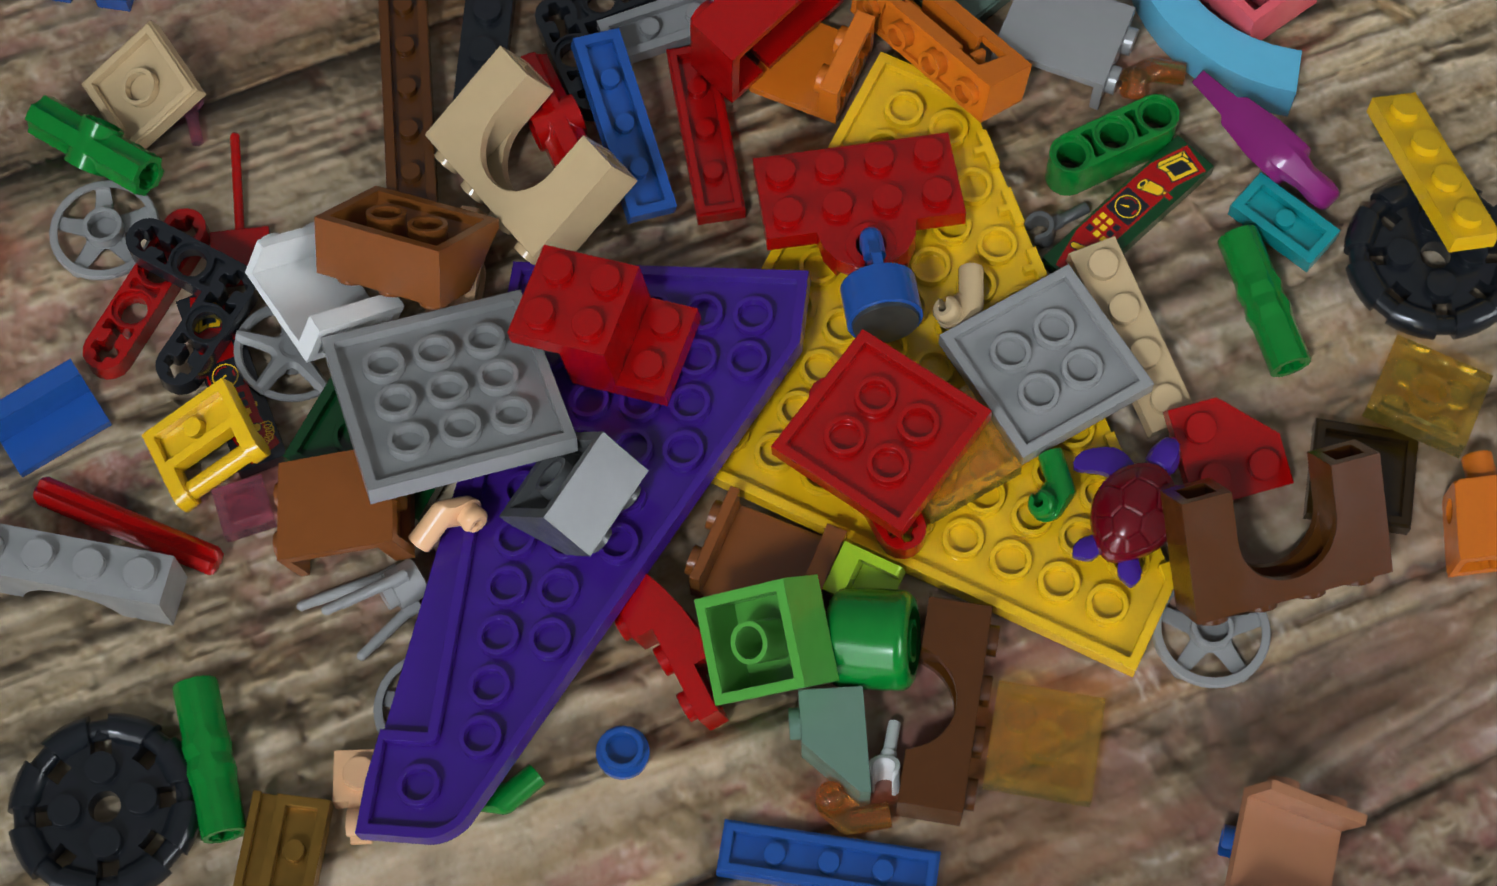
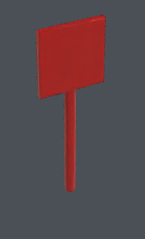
(240, 241)

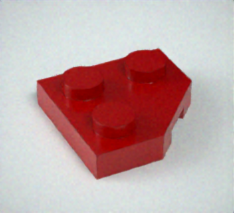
(1228, 448)

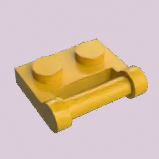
(196, 432)

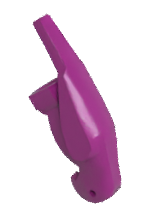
(1269, 143)

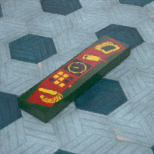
(1138, 202)

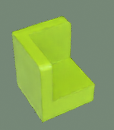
(862, 569)

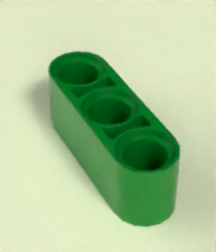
(1099, 162)

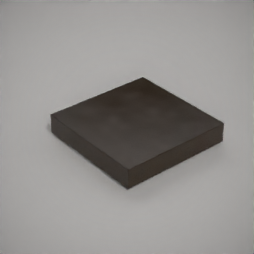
(1397, 461)

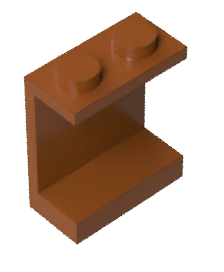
(329, 513)
(756, 549)

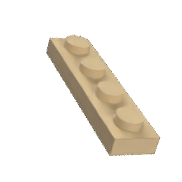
(1116, 292)

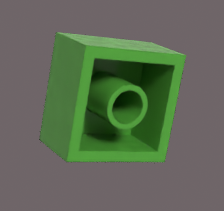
(766, 639)

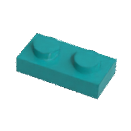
(1284, 222)

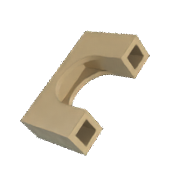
(476, 143)

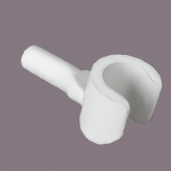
(886, 764)

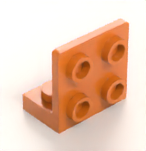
(820, 69)

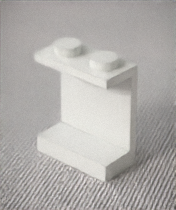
(310, 302)

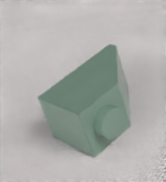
(834, 736)

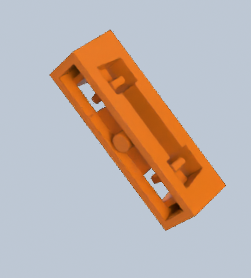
(944, 46)

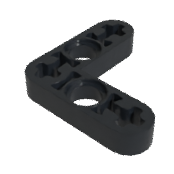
(578, 22)
(207, 286)

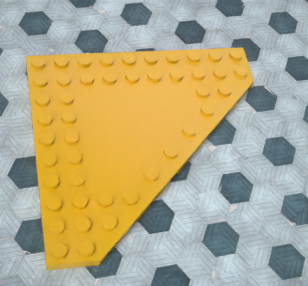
(992, 546)

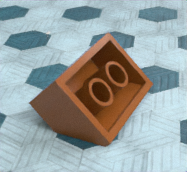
(403, 246)

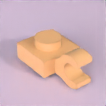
(348, 784)

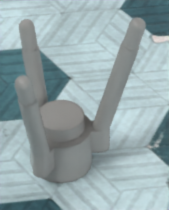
(397, 585)

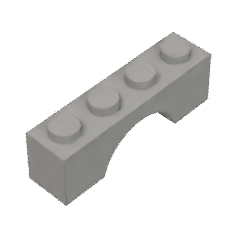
(119, 577)

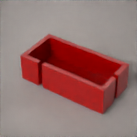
(767, 28)

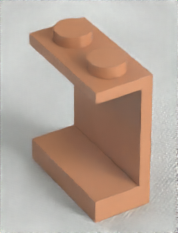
(1288, 835)

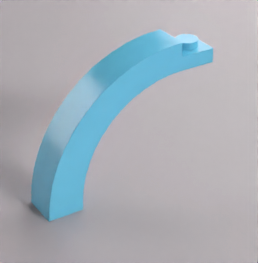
(1234, 59)

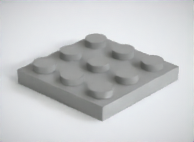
(1045, 363)

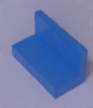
(49, 418)

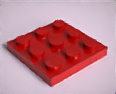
(881, 433)

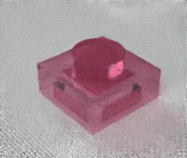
(244, 508)

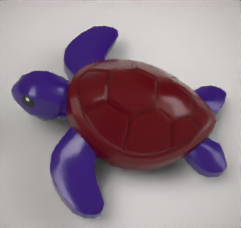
(1128, 506)

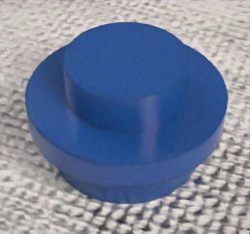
(622, 752)

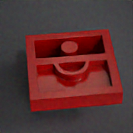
(604, 325)

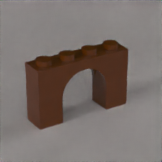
(1342, 546)

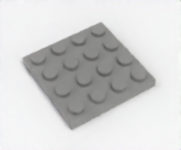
(445, 398)

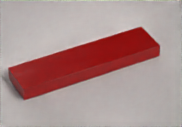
(705, 142)

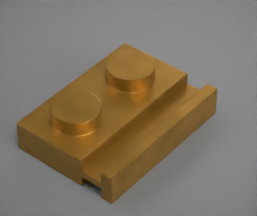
(284, 840)

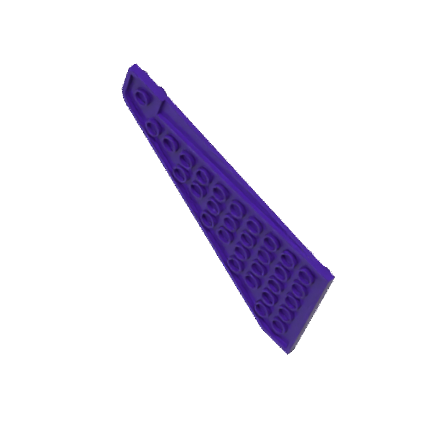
(519, 619)

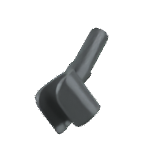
(1053, 223)

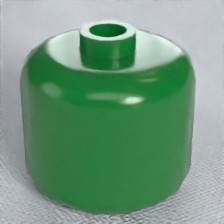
(875, 638)

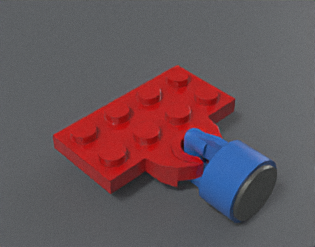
(864, 217)

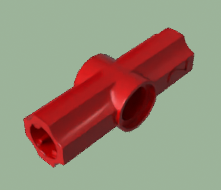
(558, 120)

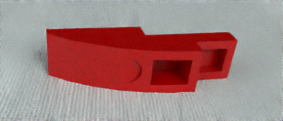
(658, 618)

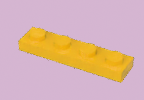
(1432, 172)

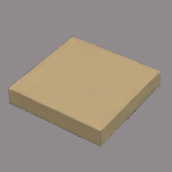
(144, 86)

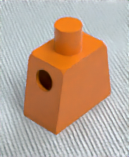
(1472, 517)

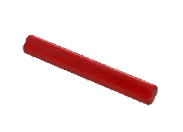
(128, 525)

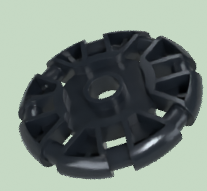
(1410, 276)
(88, 781)

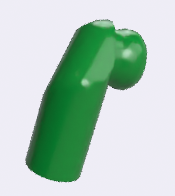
(1056, 491)
(514, 792)

